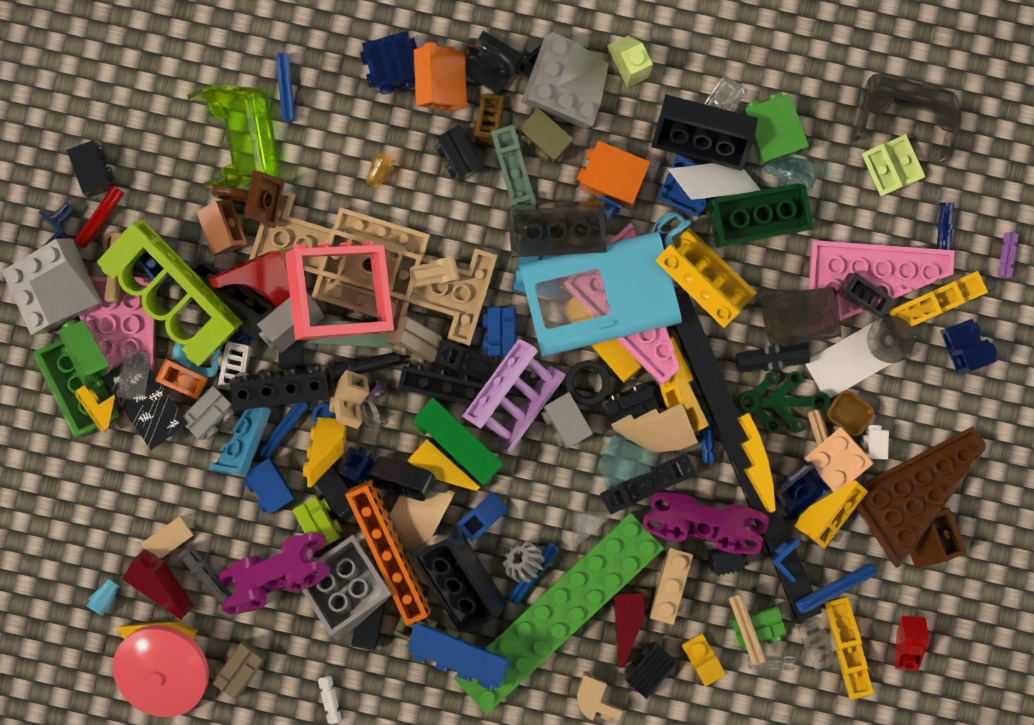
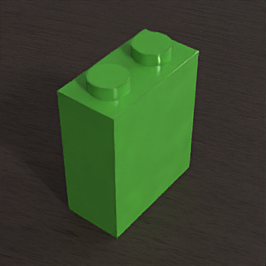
(777, 129)

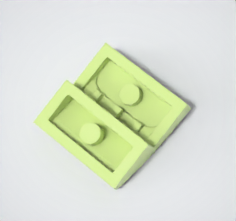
(893, 165)

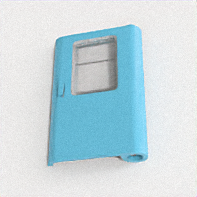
(599, 295)

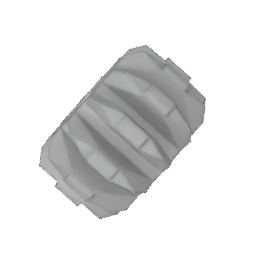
(523, 561)

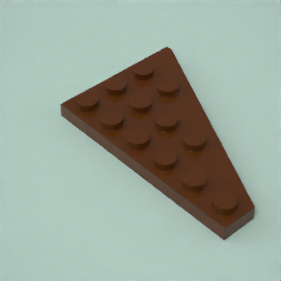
(912, 494)

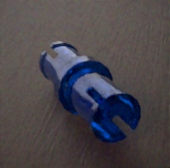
(945, 226)

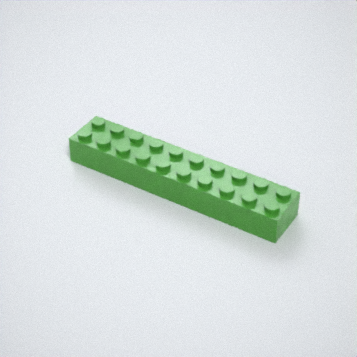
(566, 606)

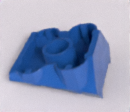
(675, 195)

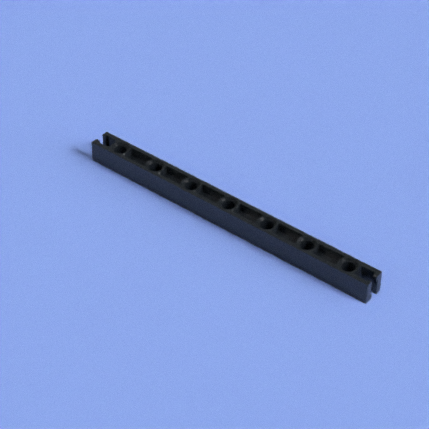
(724, 416)

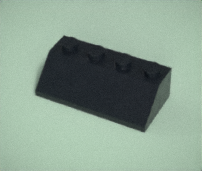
(458, 579)

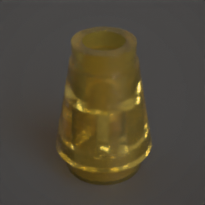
(379, 169)

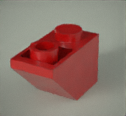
(911, 642)

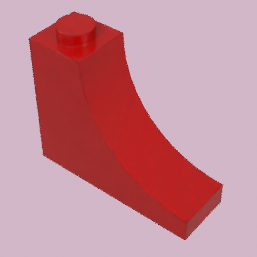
(263, 274)

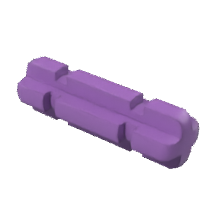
(1008, 255)

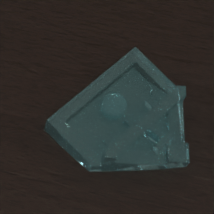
(794, 169)
(622, 461)

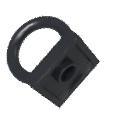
(490, 62)

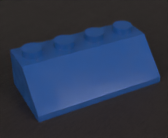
(458, 655)

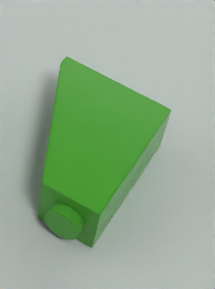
(83, 352)

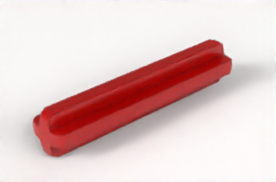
(99, 217)

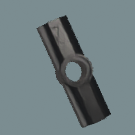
(772, 358)

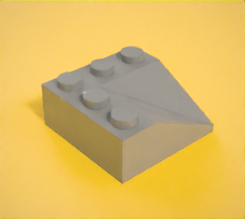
(566, 81)
(51, 286)
(349, 590)

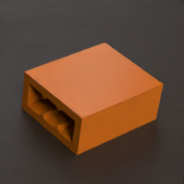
(440, 77)
(613, 174)

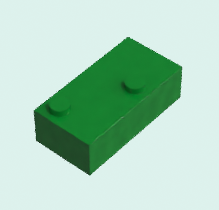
(458, 441)

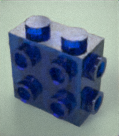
(390, 62)

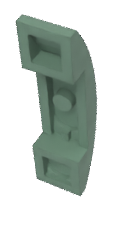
(513, 166)

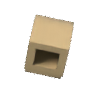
(347, 398)
(589, 699)

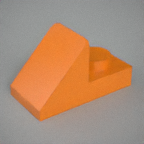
(181, 379)

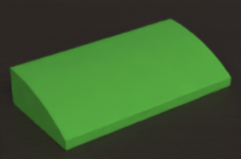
(64, 382)

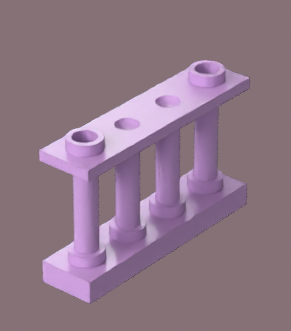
(500, 383)

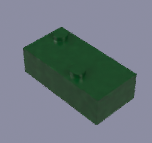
(760, 215)

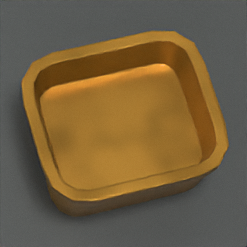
(850, 413)

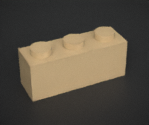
(670, 585)

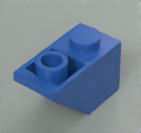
(482, 517)

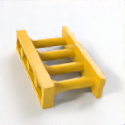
(706, 277)

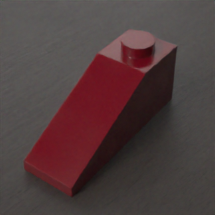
(156, 581)
(628, 617)

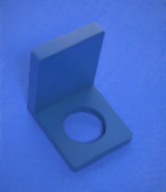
(782, 551)

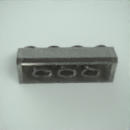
(558, 228)

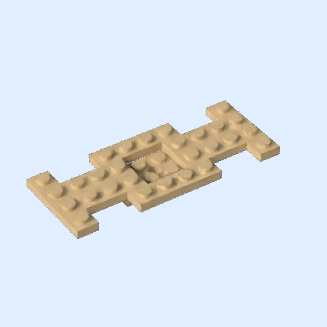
(402, 251)

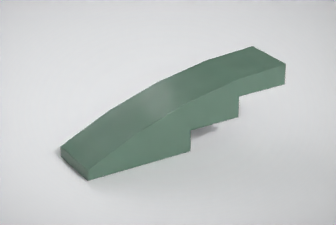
(364, 341)

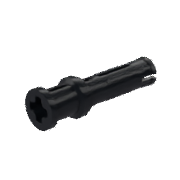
(364, 365)

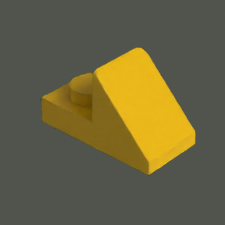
(99, 413)
(703, 659)

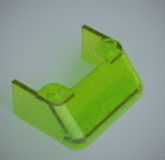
(247, 129)

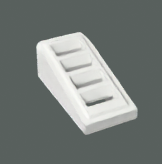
(226, 360)

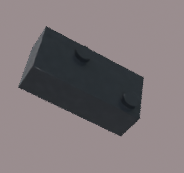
(704, 132)

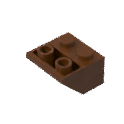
(939, 542)

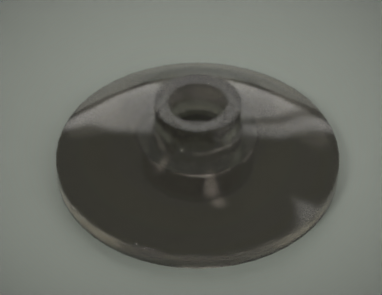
(902, 337)

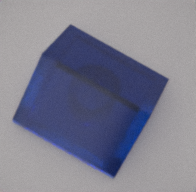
(799, 489)

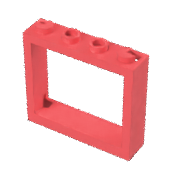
(299, 297)

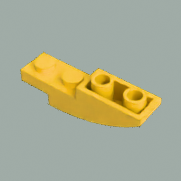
(679, 391)

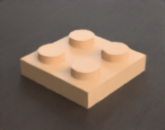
(839, 459)

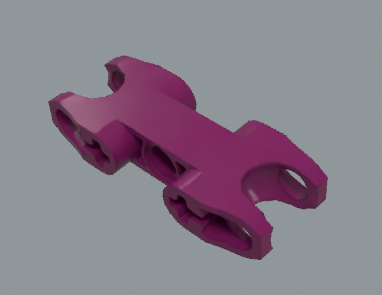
(724, 527)
(288, 569)

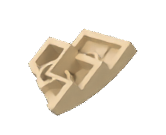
(657, 431)
(417, 519)

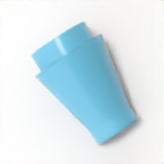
(103, 597)

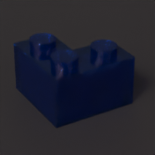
(966, 347)

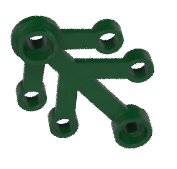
(779, 402)

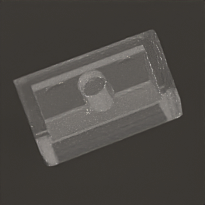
(727, 94)
(133, 375)

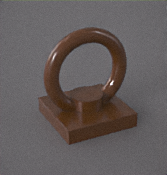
(261, 199)

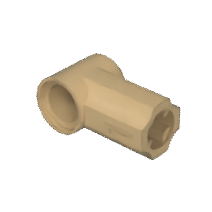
(441, 271)

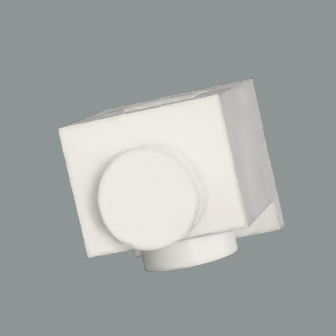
(875, 442)

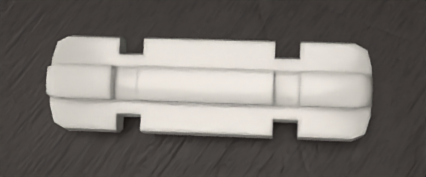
(329, 700)

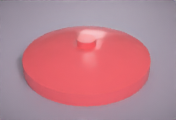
(161, 671)

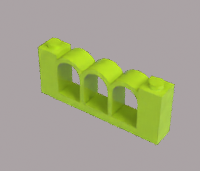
(119, 263)

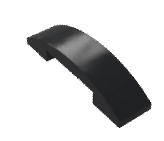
(471, 363)
(645, 485)

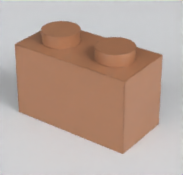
(221, 227)

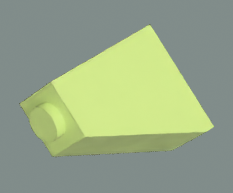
(631, 60)

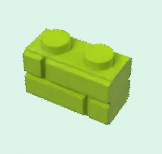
(315, 517)

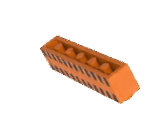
(389, 552)

